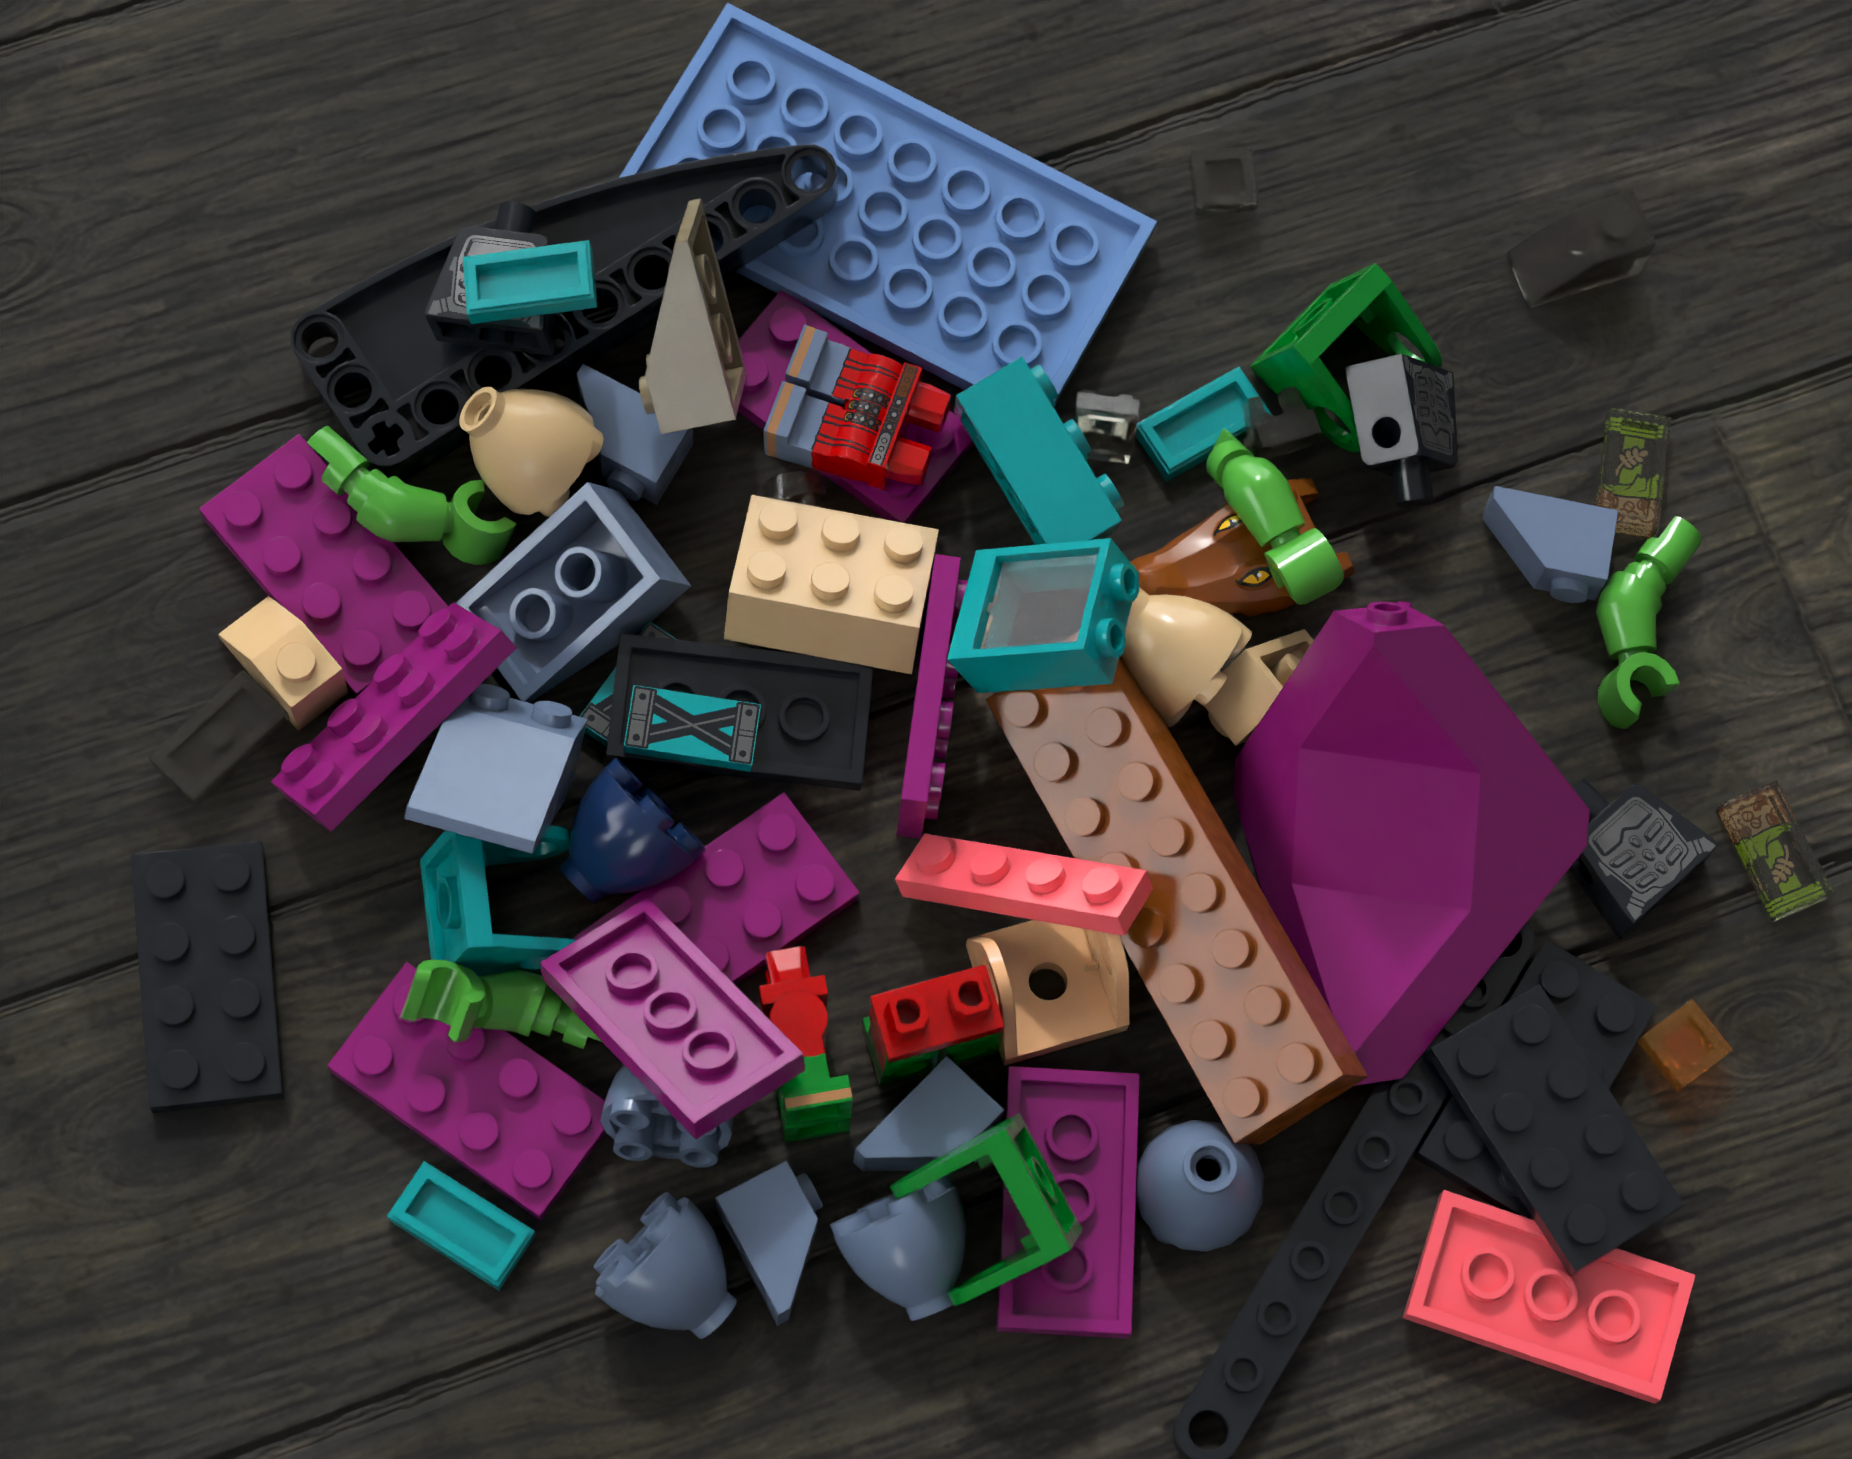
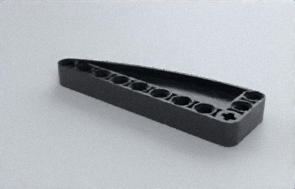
(631, 232)

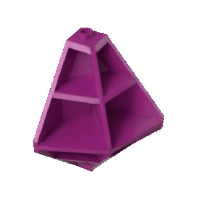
(1400, 825)

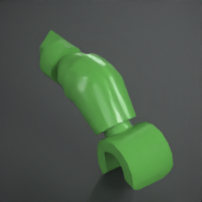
(409, 512)
(1271, 514)
(1628, 621)
(496, 1001)

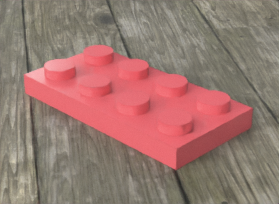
(1506, 1289)

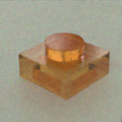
(1685, 1045)

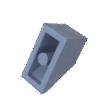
(634, 451)
(1554, 541)
(929, 1122)
(773, 1232)

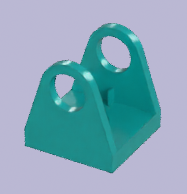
(460, 908)

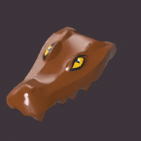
(1225, 563)

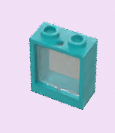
(1044, 616)

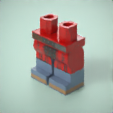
(852, 413)

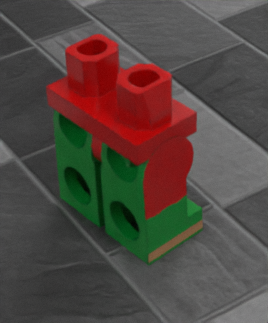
(797, 1005)
(932, 1018)

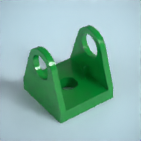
(1376, 309)
(1032, 1188)

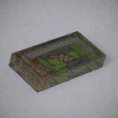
(1633, 470)
(1774, 851)

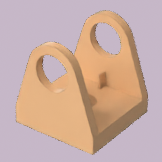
(1094, 980)

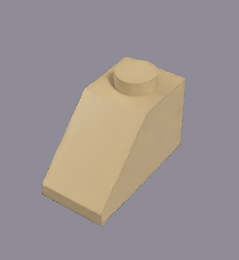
(286, 661)
(1254, 684)

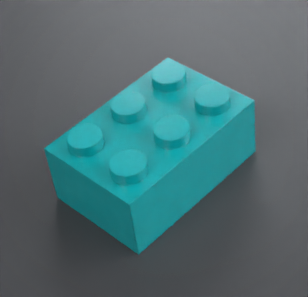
(1038, 456)

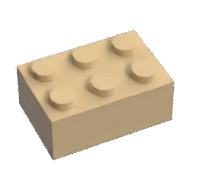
(830, 584)

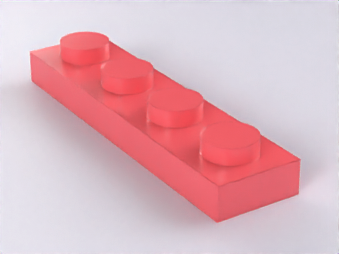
(1025, 884)

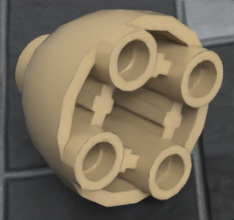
(529, 445)
(1178, 650)

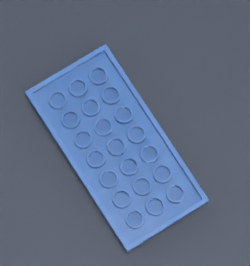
(937, 229)

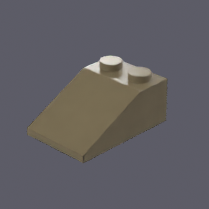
(695, 354)

